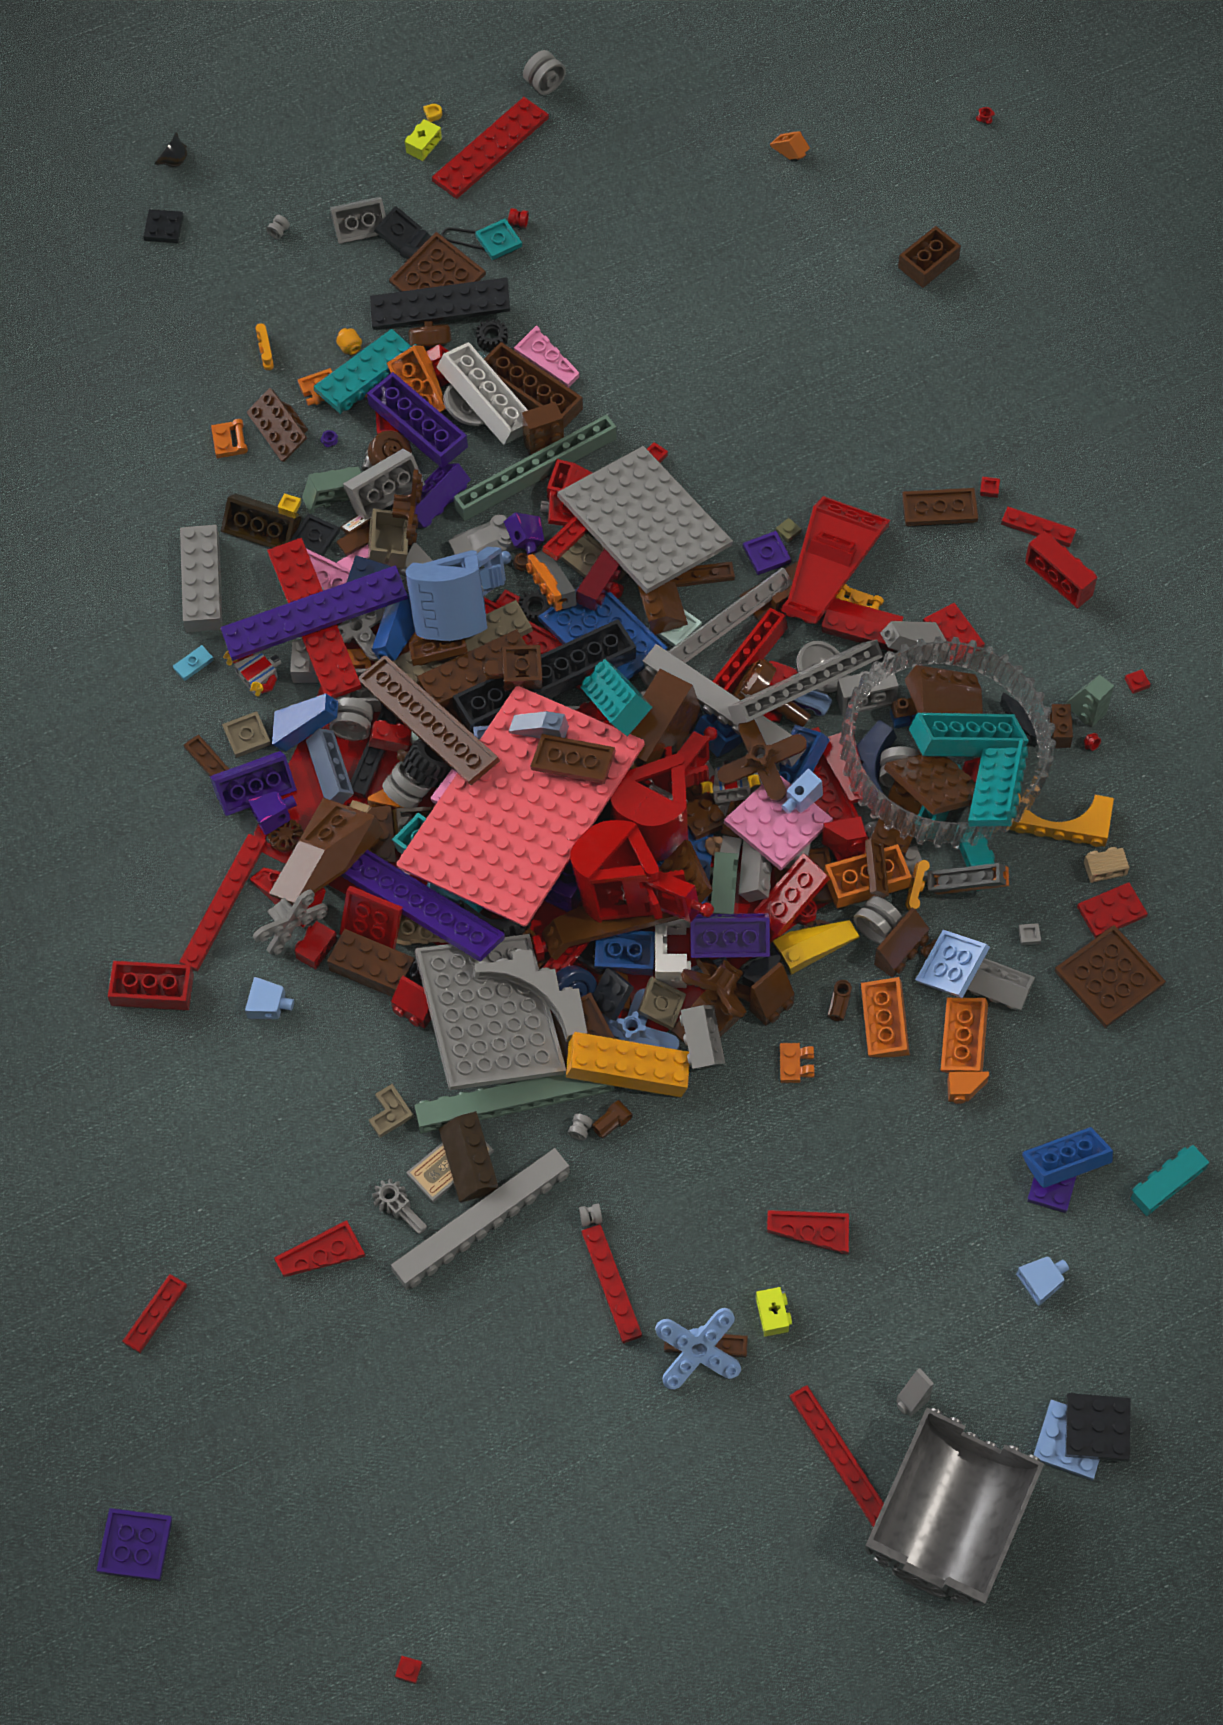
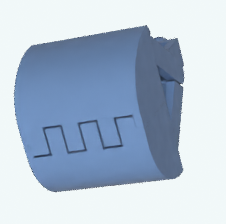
(451, 591)

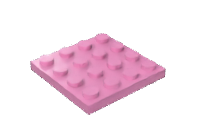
(772, 830)

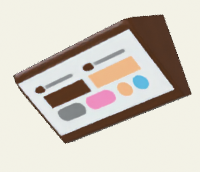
(355, 524)

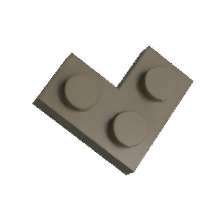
(394, 1113)

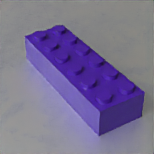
(417, 420)

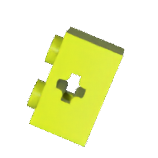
(423, 139)
(773, 1323)

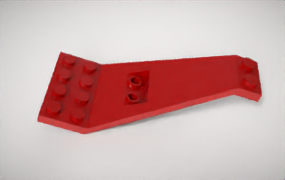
(831, 552)

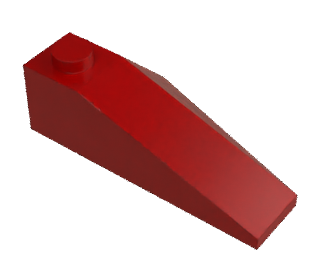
(266, 879)

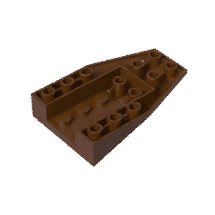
(326, 849)

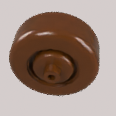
(430, 335)
(385, 445)

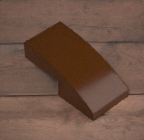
(354, 541)

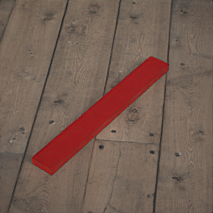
(838, 1453)

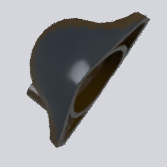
(174, 153)

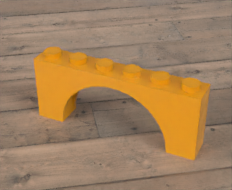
(1088, 828)

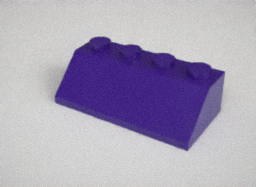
(440, 491)
(252, 780)

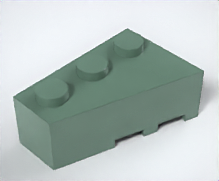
(327, 487)
(1092, 700)
(724, 882)

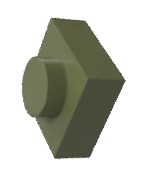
(788, 530)

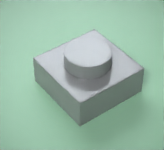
(1029, 934)

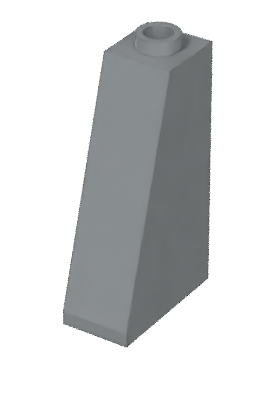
(903, 632)

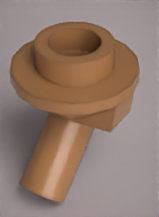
(713, 844)

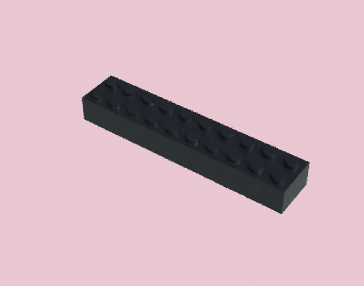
(561, 671)

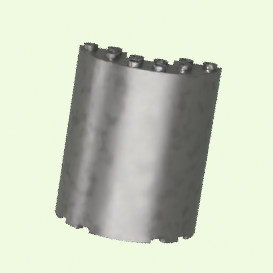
(952, 1510)

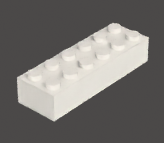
(484, 392)

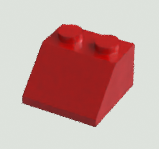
(845, 836)
(411, 1002)

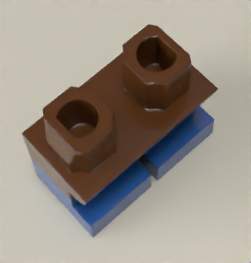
(902, 711)

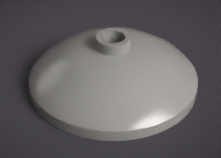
(459, 408)
(814, 653)

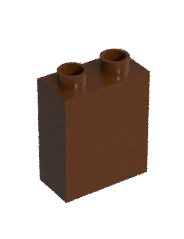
(670, 719)

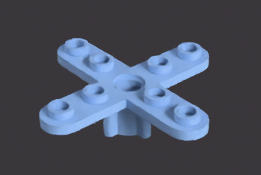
(697, 1348)

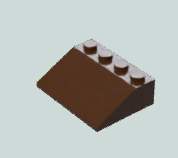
(944, 691)

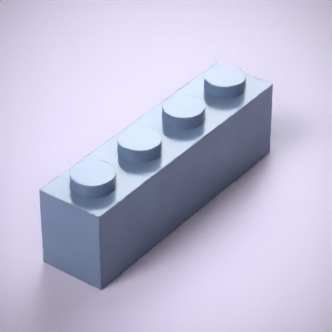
(329, 766)

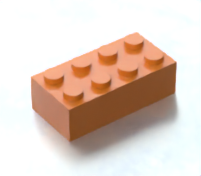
(851, 880)

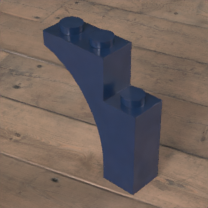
(872, 746)

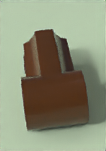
(839, 1001)
(615, 1116)

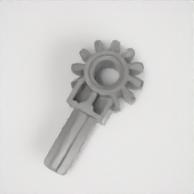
(398, 1205)

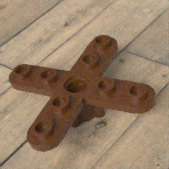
(405, 507)
(764, 766)
(721, 980)

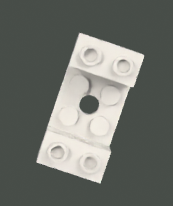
(669, 966)

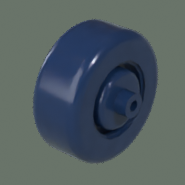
(576, 977)

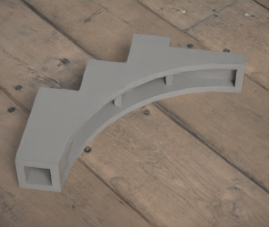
(543, 983)

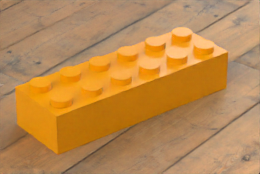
(627, 1064)

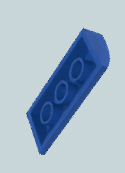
(815, 747)
(1068, 1157)

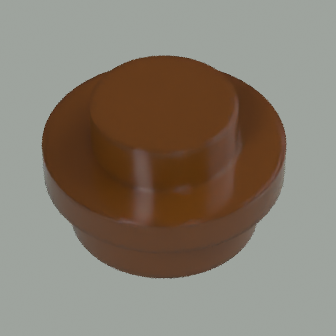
(520, 561)

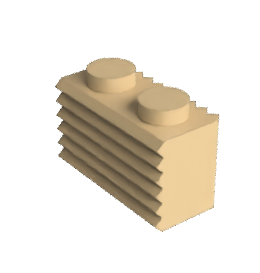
(1106, 864)

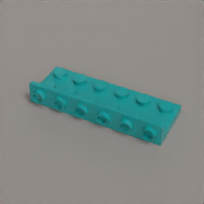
(361, 372)
(998, 786)

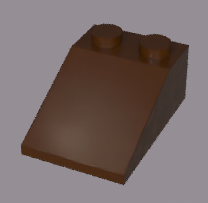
(771, 995)
(724, 1019)

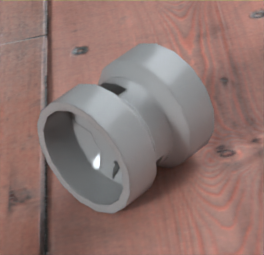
(278, 226)
(580, 1126)
(595, 1214)

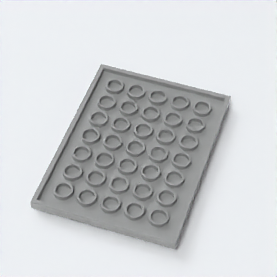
(645, 519)
(487, 1026)

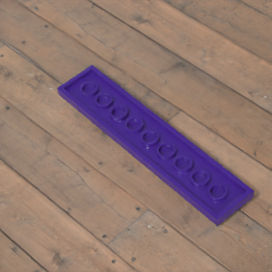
(314, 613)
(425, 906)

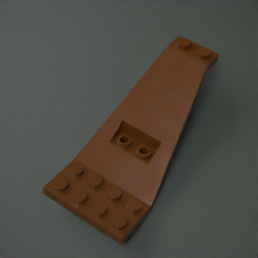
(578, 927)

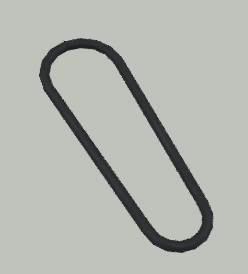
(458, 242)

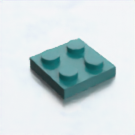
(498, 239)

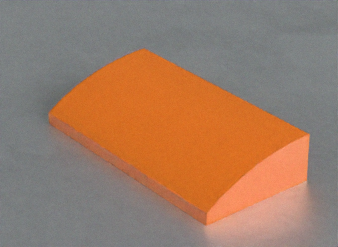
(885, 1018)
(964, 1035)

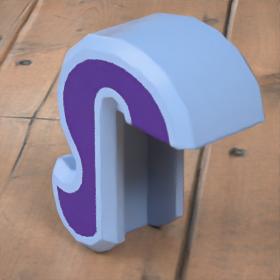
(814, 701)

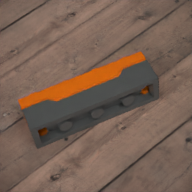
(551, 581)
(968, 878)

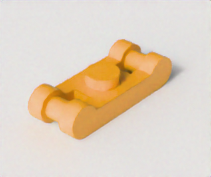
(264, 346)
(860, 597)
(916, 885)

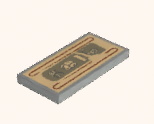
(434, 1174)

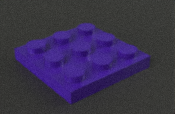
(134, 1544)

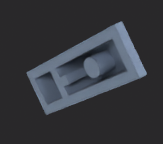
(539, 723)

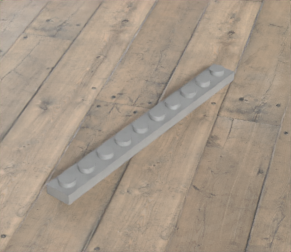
(727, 619)

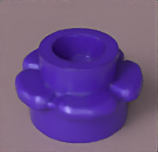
(329, 434)

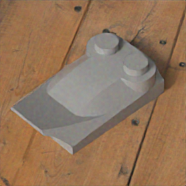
(486, 535)

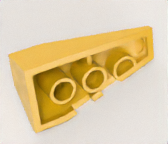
(808, 945)

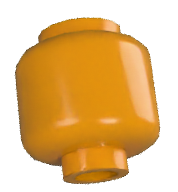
(349, 341)

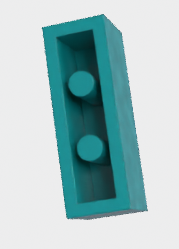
(977, 854)

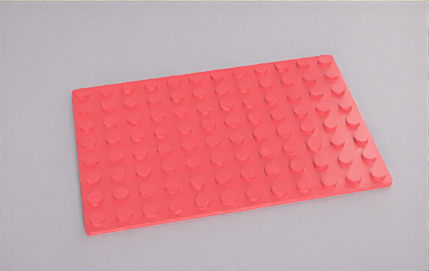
(515, 825)

